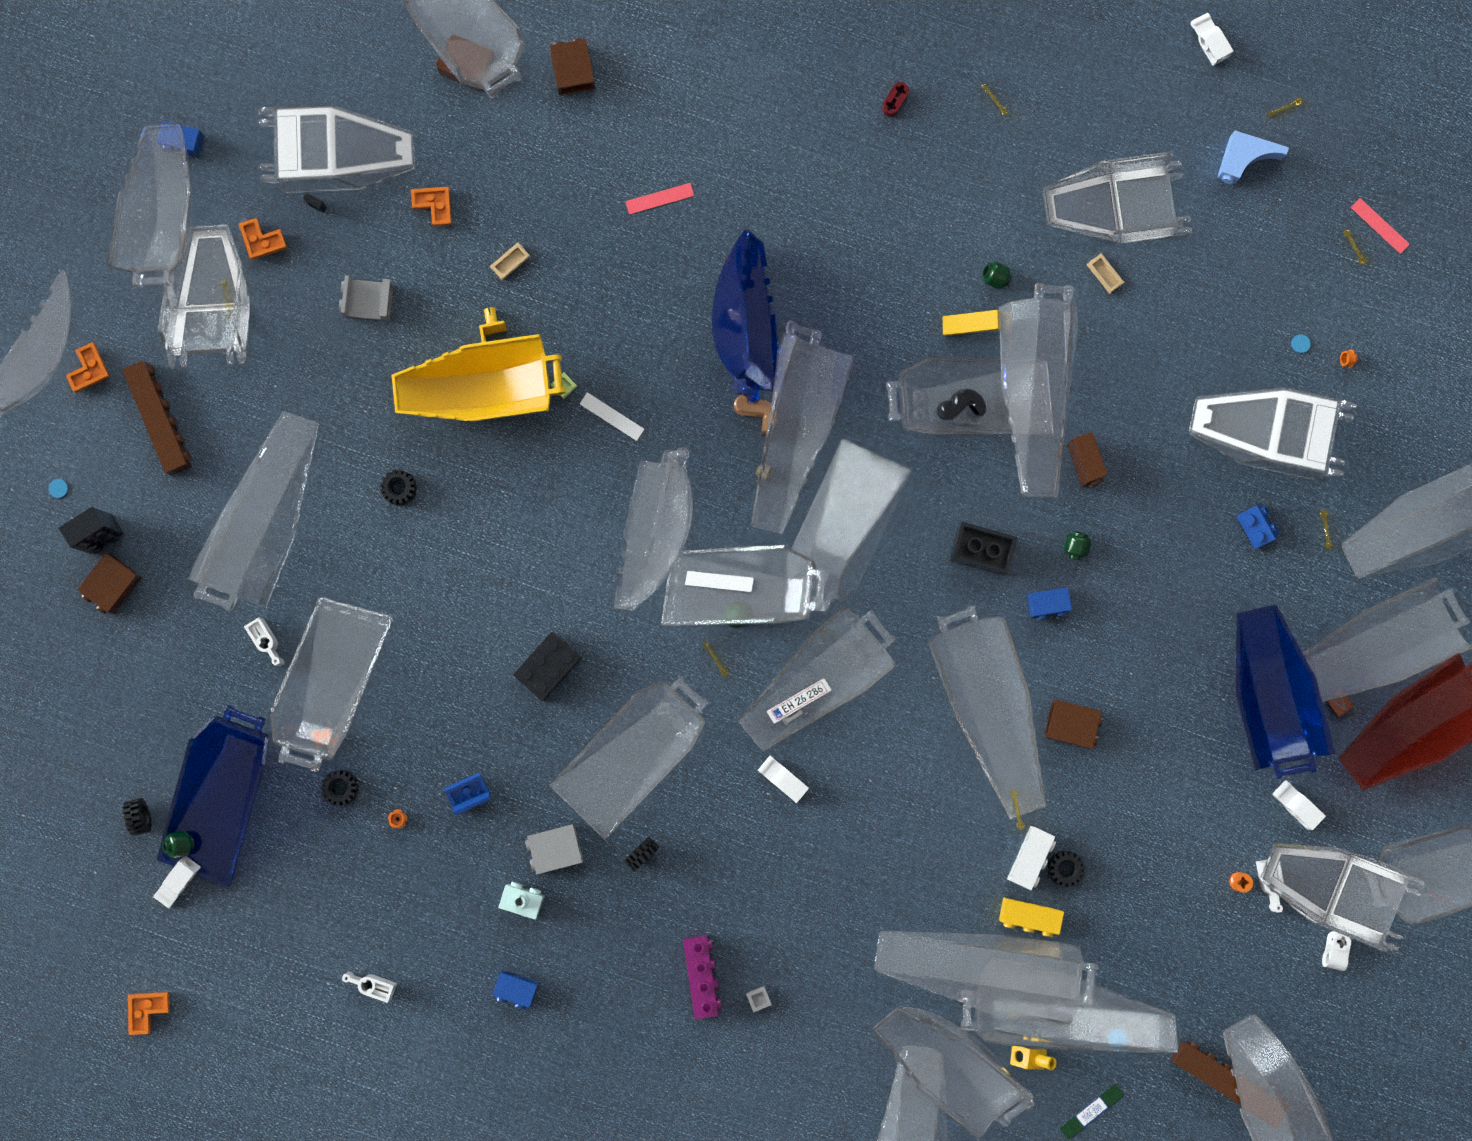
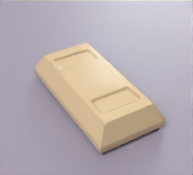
(510, 261)
(1105, 273)

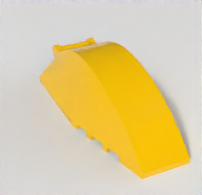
(480, 381)

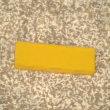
(971, 323)

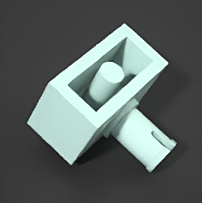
(521, 900)

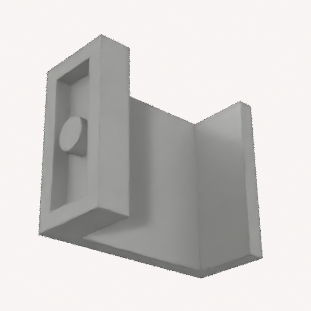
(366, 299)
(554, 849)

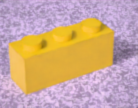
(1031, 917)

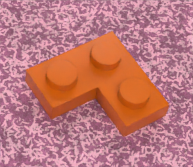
(435, 199)
(259, 244)
(92, 370)
(142, 1006)

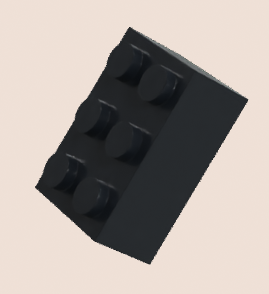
(91, 531)
(983, 548)
(547, 666)

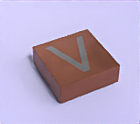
(1340, 705)

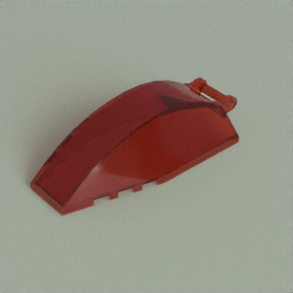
(1415, 727)

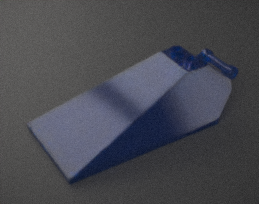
(218, 792)

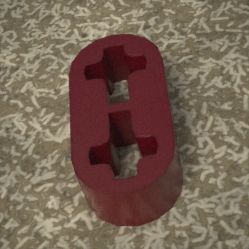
(892, 97)

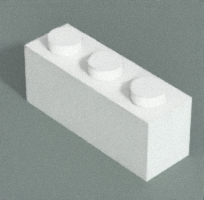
(1031, 858)

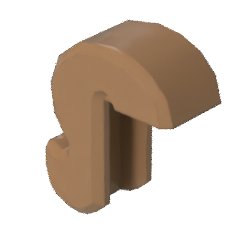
(760, 409)

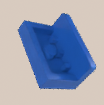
(1258, 525)
(468, 793)

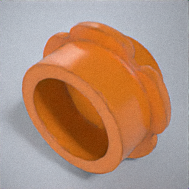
(1348, 358)
(392, 819)

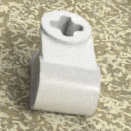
(1336, 952)

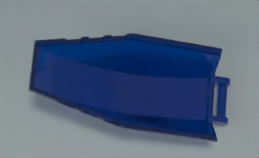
(742, 319)
(1278, 694)

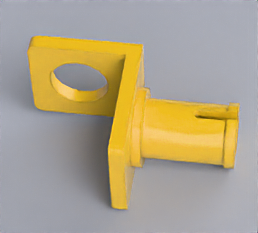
(492, 325)
(1032, 1059)

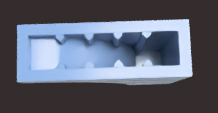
(1243, 151)

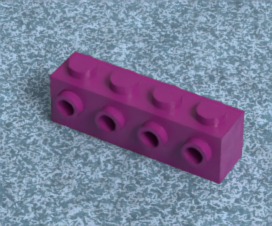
(701, 977)

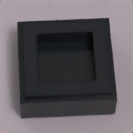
(314, 203)

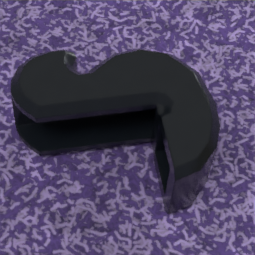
(959, 400)

